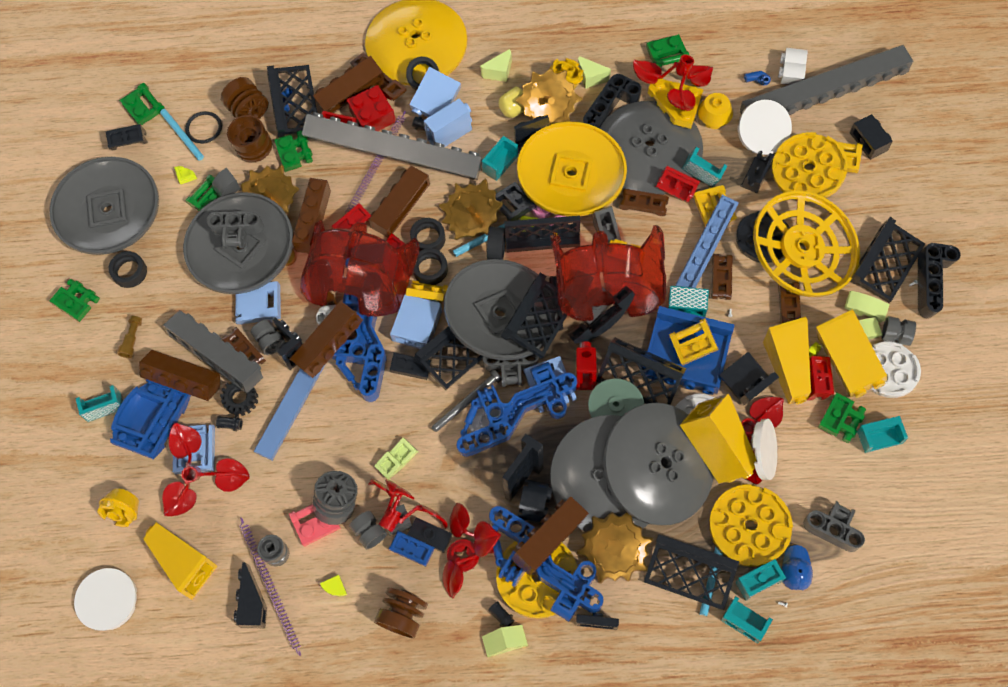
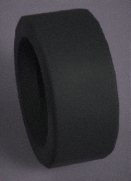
(416, 61)
(425, 223)
(496, 243)
(431, 253)
(121, 258)

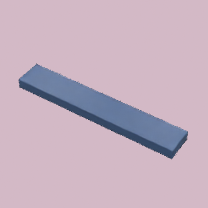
(707, 243)
(286, 414)

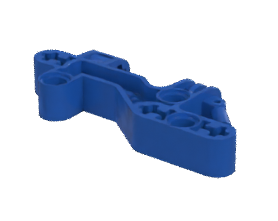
(370, 345)
(543, 393)
(569, 586)

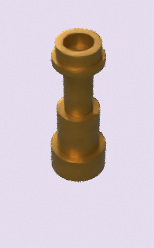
(126, 349)

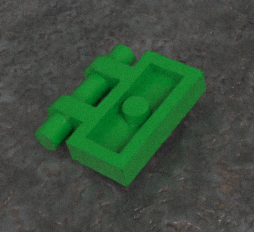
(288, 154)
(72, 305)
(836, 415)

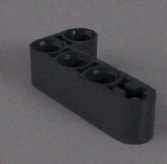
(616, 93)
(932, 301)

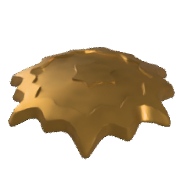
(550, 96)
(273, 185)
(471, 210)
(615, 547)

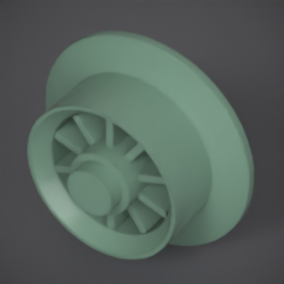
(614, 398)

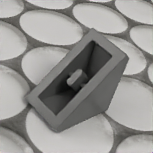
(605, 221)

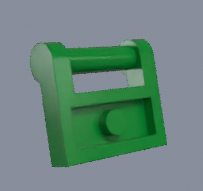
(666, 47)
(137, 108)
(210, 196)

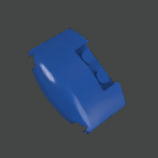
(147, 418)

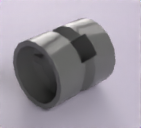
(896, 330)
(267, 336)
(368, 530)
(273, 550)

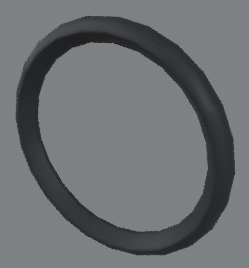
(199, 114)

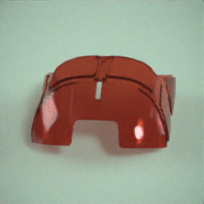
(622, 266)
(374, 271)

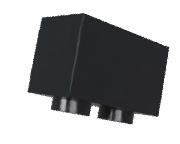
(872, 136)

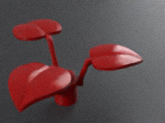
(682, 99)
(764, 408)
(176, 496)
(392, 516)
(485, 540)

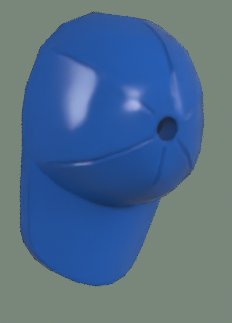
(797, 559)

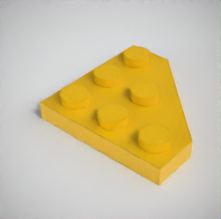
(677, 116)

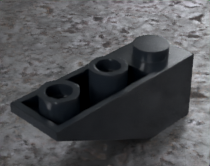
(251, 605)

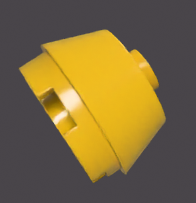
(574, 73)
(715, 111)
(119, 506)

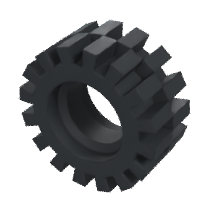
(241, 408)

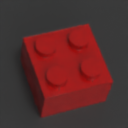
(372, 109)

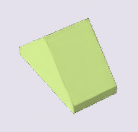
(498, 67)
(593, 72)
(504, 640)

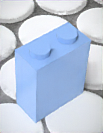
(434, 93)
(448, 123)
(416, 321)

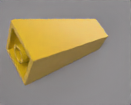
(789, 355)
(180, 561)

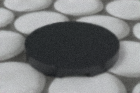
(745, 240)

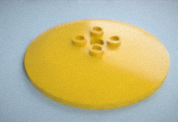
(440, 38)
(574, 147)

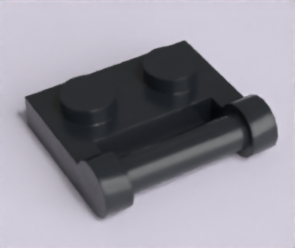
(517, 199)

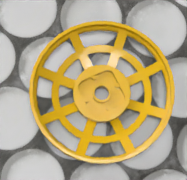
(811, 239)

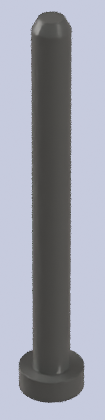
(495, 377)

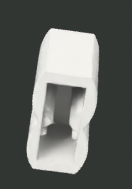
(793, 65)

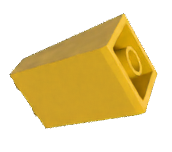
(851, 354)
(720, 439)

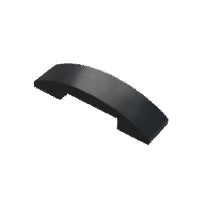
(606, 320)

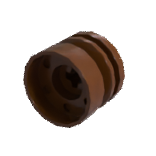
(244, 98)
(249, 138)
(401, 611)

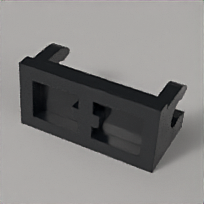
(126, 136)
(757, 172)

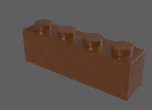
(352, 82)
(399, 201)
(312, 211)
(326, 339)
(179, 375)
(550, 535)

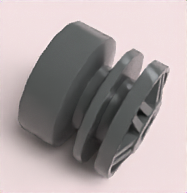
(334, 497)

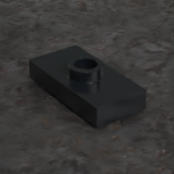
(406, 366)
(430, 534)
(597, 620)

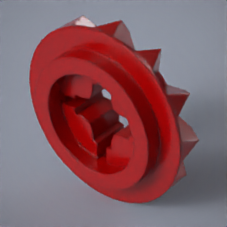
(460, 546)

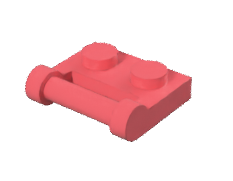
(312, 529)

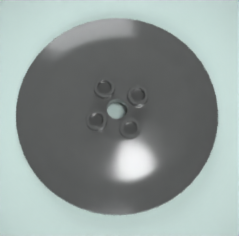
(645, 122)
(91, 187)
(244, 269)
(480, 292)
(635, 468)
(580, 473)

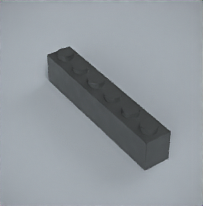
(214, 351)

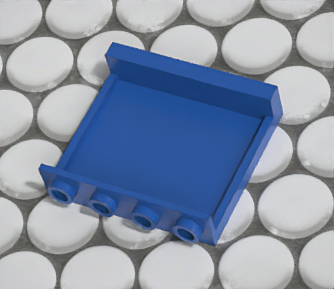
(700, 373)

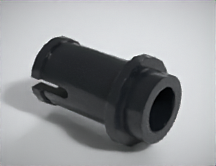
(418, 123)
(229, 423)
(501, 615)

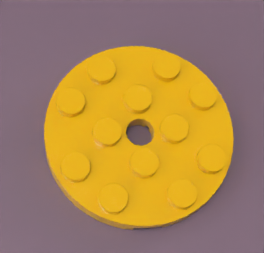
(811, 148)
(748, 546)
(531, 597)

